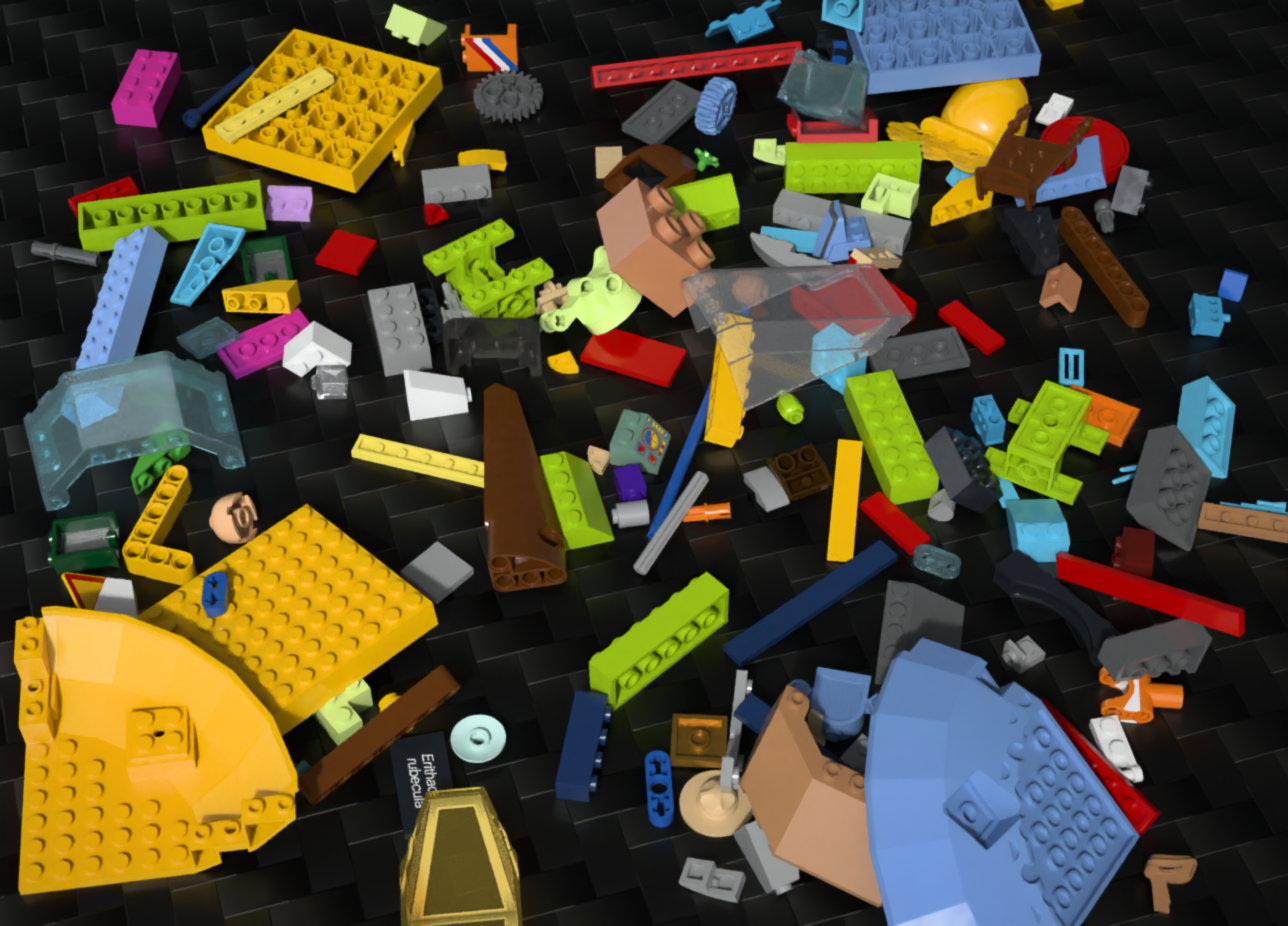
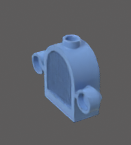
(841, 701)

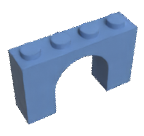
(1084, 176)

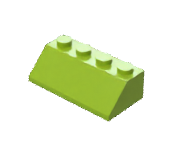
(710, 199)
(575, 500)

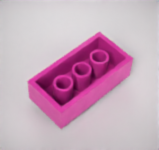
(146, 88)

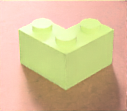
(891, 196)
(341, 713)

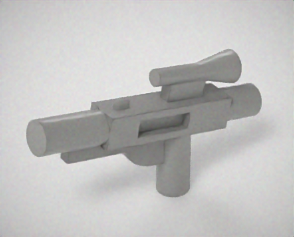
(454, 305)

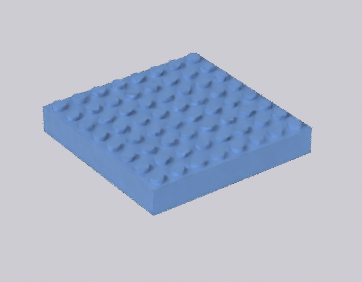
(943, 43)

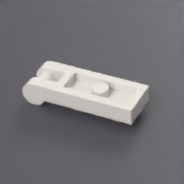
(1115, 747)

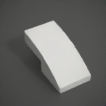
(1056, 109)

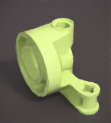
(600, 306)

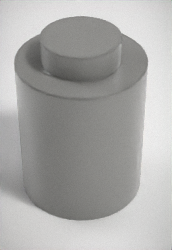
(631, 513)

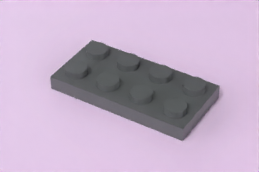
(663, 113)
(921, 354)

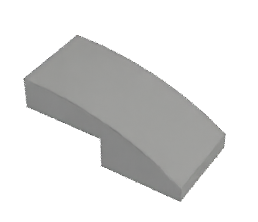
(767, 489)
(712, 881)

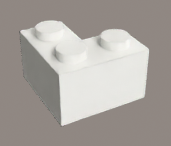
(315, 347)

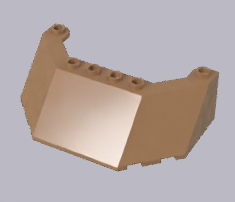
(809, 802)

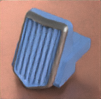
(840, 235)

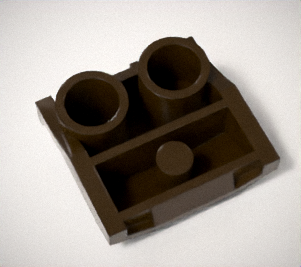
(800, 472)

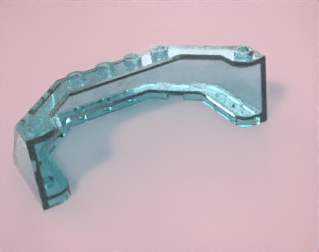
(126, 413)

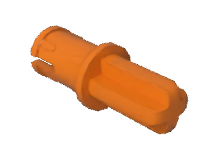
(708, 512)

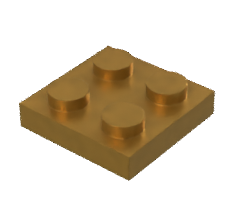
(698, 740)

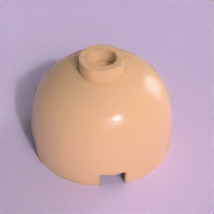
(233, 518)

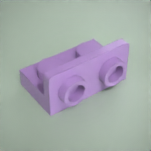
(289, 203)

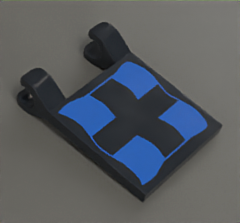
(840, 50)

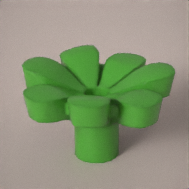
(705, 159)

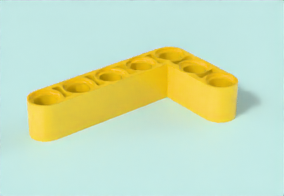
(144, 547)

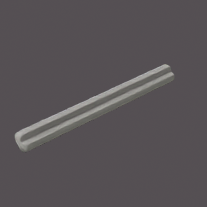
(670, 523)

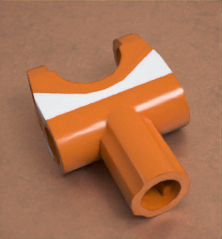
(1139, 698)

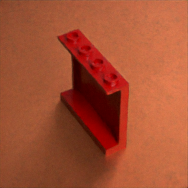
(832, 132)

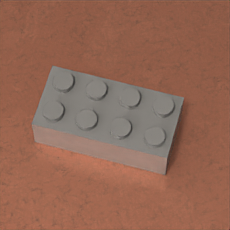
(399, 329)

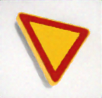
(83, 589)

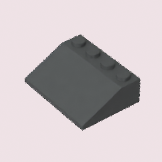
(1169, 486)
(914, 614)

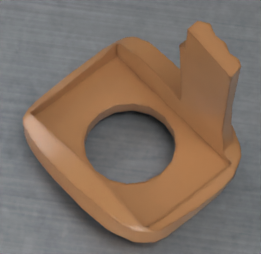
(1160, 877)

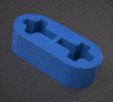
(210, 594)

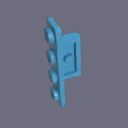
(748, 24)

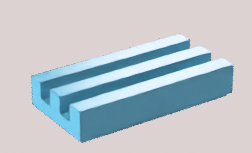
(1061, 371)

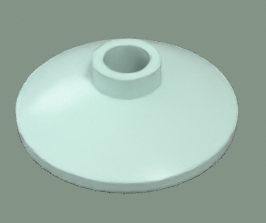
(474, 730)

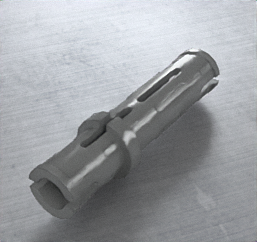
(58, 252)

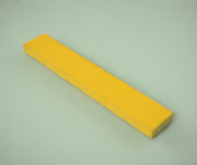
(845, 501)

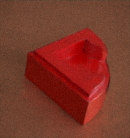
(434, 213)

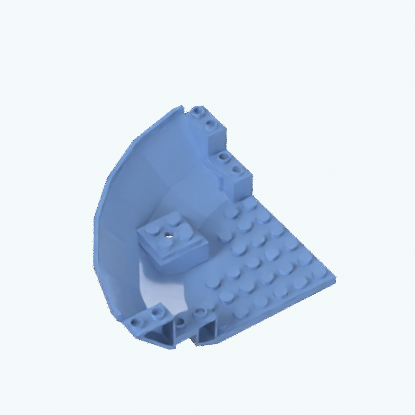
(1037, 818)

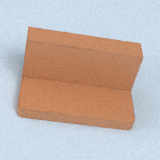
(1061, 286)

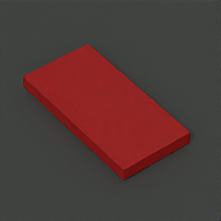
(634, 356)

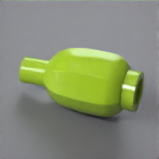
(790, 408)

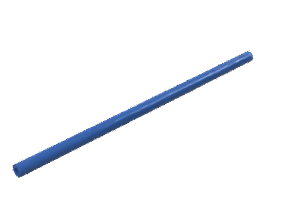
(681, 465)

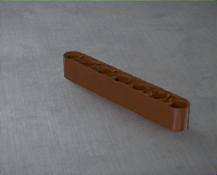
(1103, 267)
(377, 734)

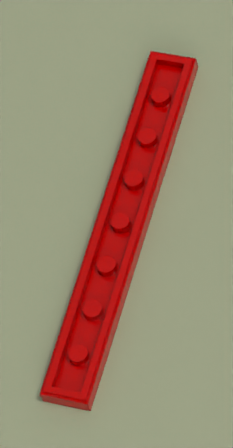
(1151, 594)

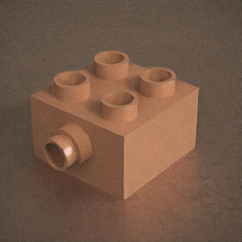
(653, 243)

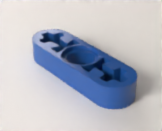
(655, 798)

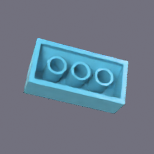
(1207, 423)

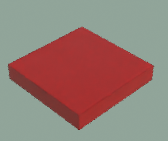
(346, 252)

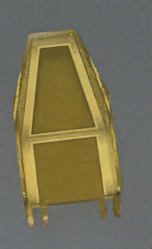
(459, 864)

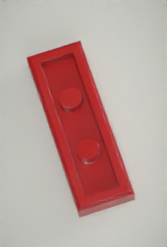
(117, 189)
(971, 327)
(894, 522)

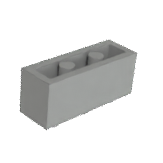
(456, 183)

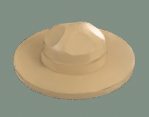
(710, 810)

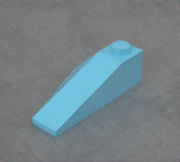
(208, 259)

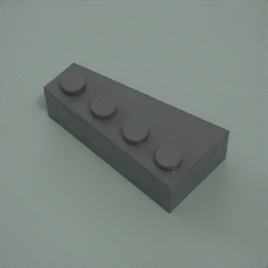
(1155, 650)

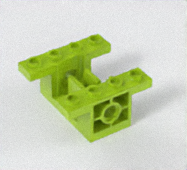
(482, 284)
(1044, 432)

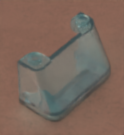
(826, 89)

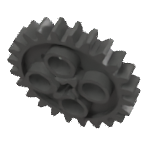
(508, 96)

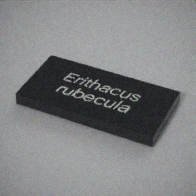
(418, 767)

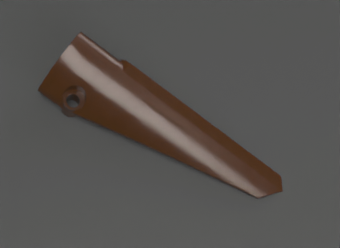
(518, 511)

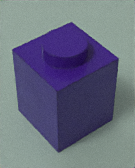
(629, 483)

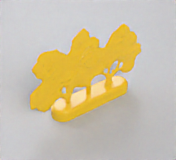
(945, 142)

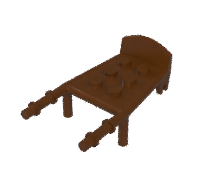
(1024, 163)

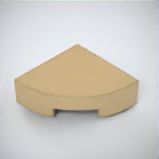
(598, 459)

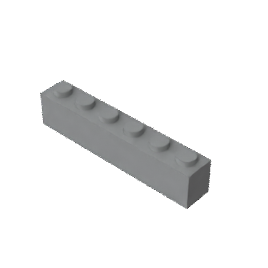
(808, 212)

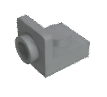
(1022, 654)

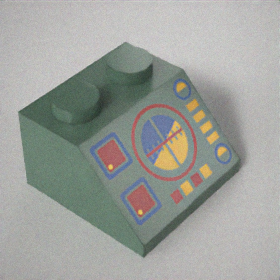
(639, 441)

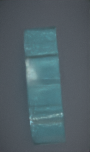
(936, 561)

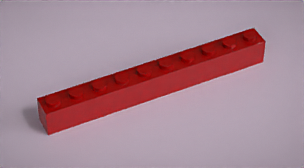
(693, 66)

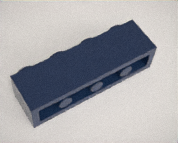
(582, 746)

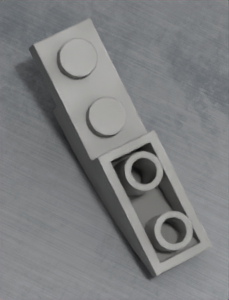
(781, 252)

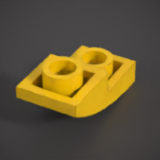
(495, 159)

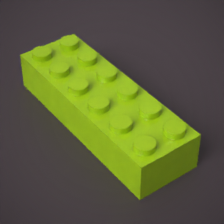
(848, 165)
(890, 437)
(659, 640)

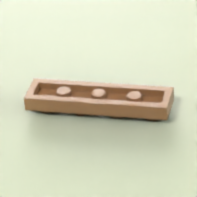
(1244, 522)

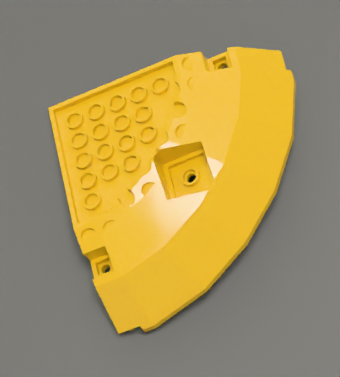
(109, 794)

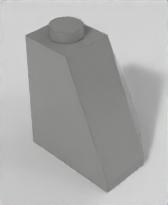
(770, 871)

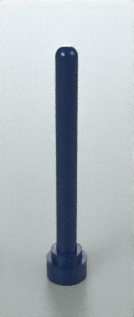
(193, 116)

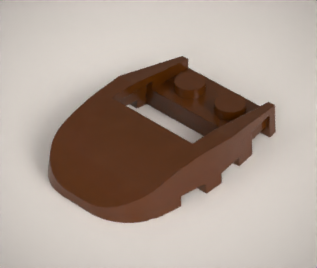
(666, 159)

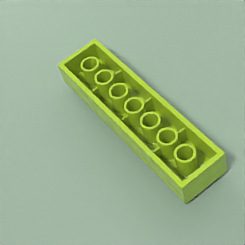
(173, 214)

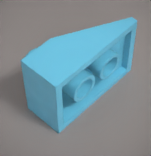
(1037, 528)

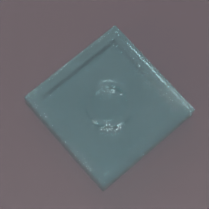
(208, 338)

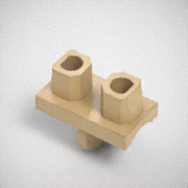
(551, 297)

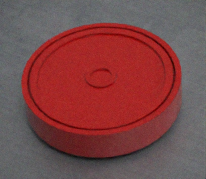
(1112, 140)

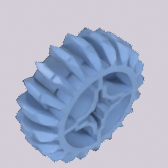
(715, 105)

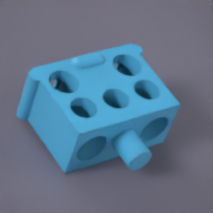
(1206, 315)
(988, 420)

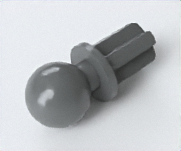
(1104, 215)

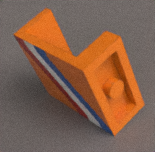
(491, 51)

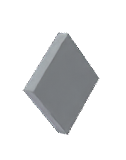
(437, 572)

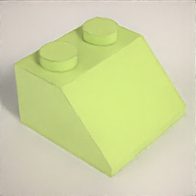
(414, 26)

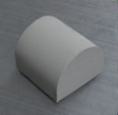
(941, 506)

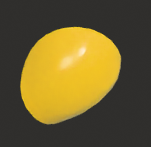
(987, 107)

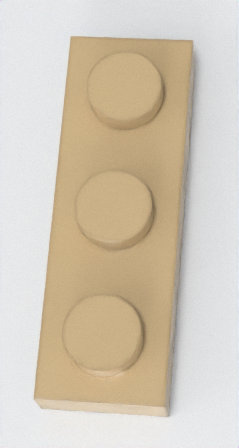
(879, 256)

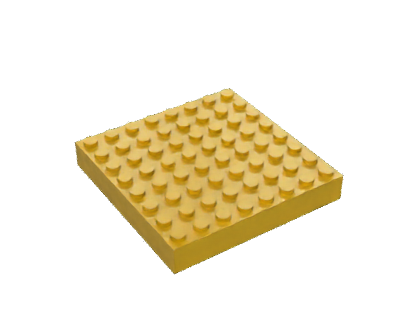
(339, 131)
(301, 615)

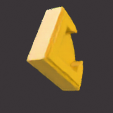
(563, 363)

